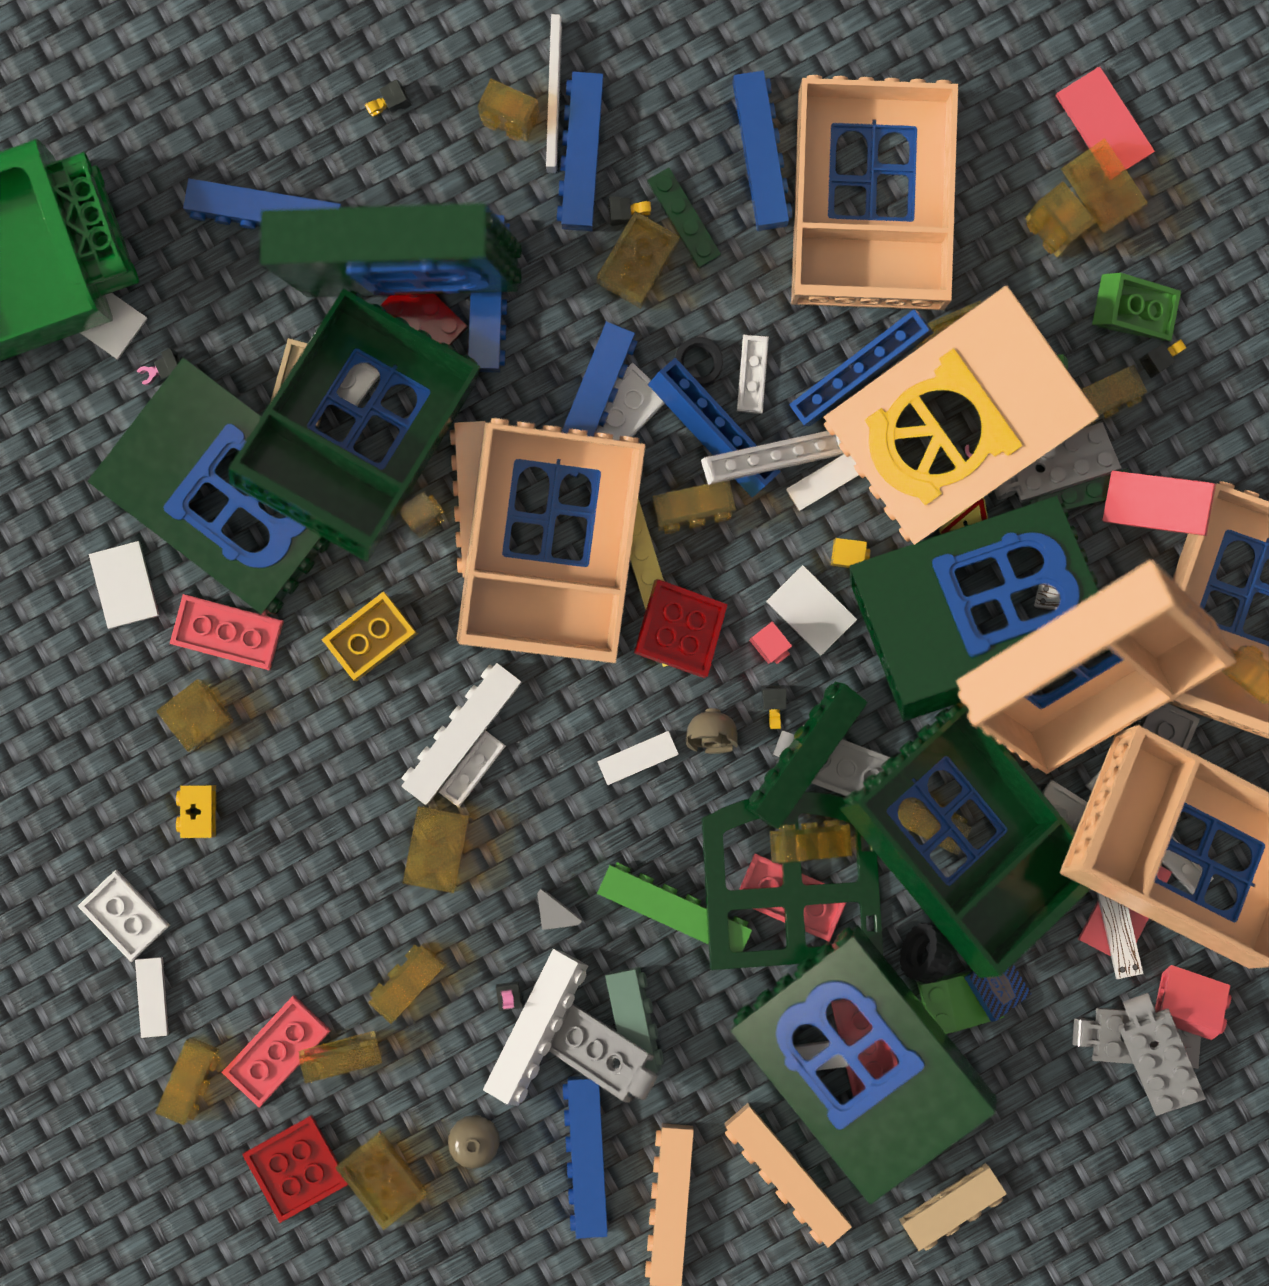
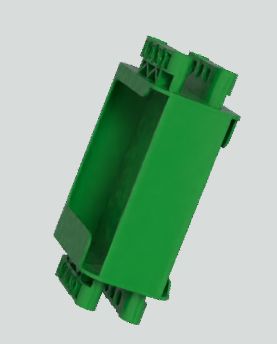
(55, 248)

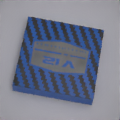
(999, 993)

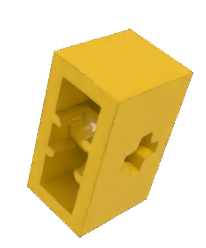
(205, 823)

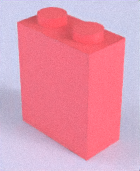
(1194, 1001)

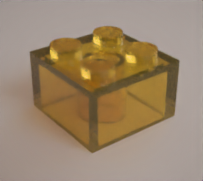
(508, 110)
(195, 715)

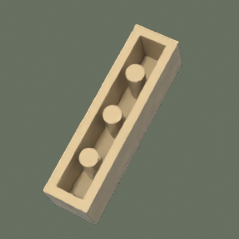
(953, 1207)

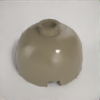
(712, 731)
(473, 1141)

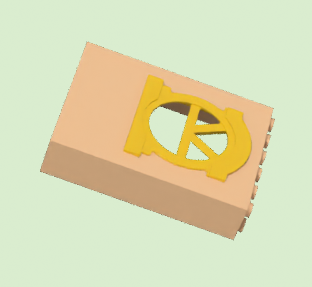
(1010, 377)

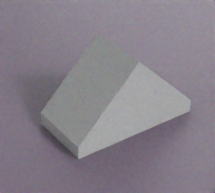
(554, 913)

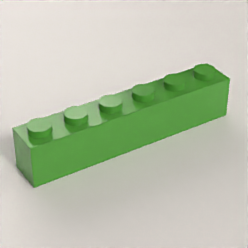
(666, 906)

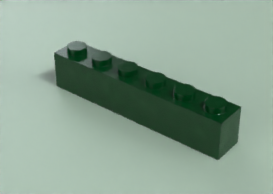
(806, 754)

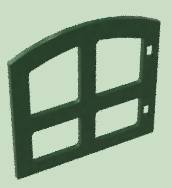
(790, 895)

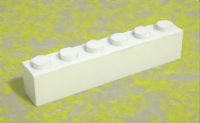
(461, 734)
(536, 1028)

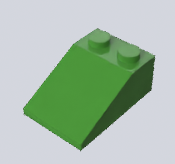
(1136, 306)
(952, 1003)

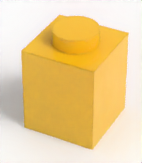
(848, 552)

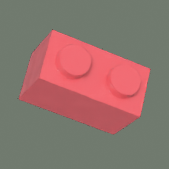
(771, 644)

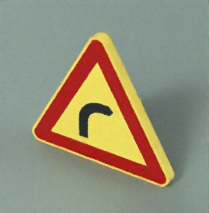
(973, 514)

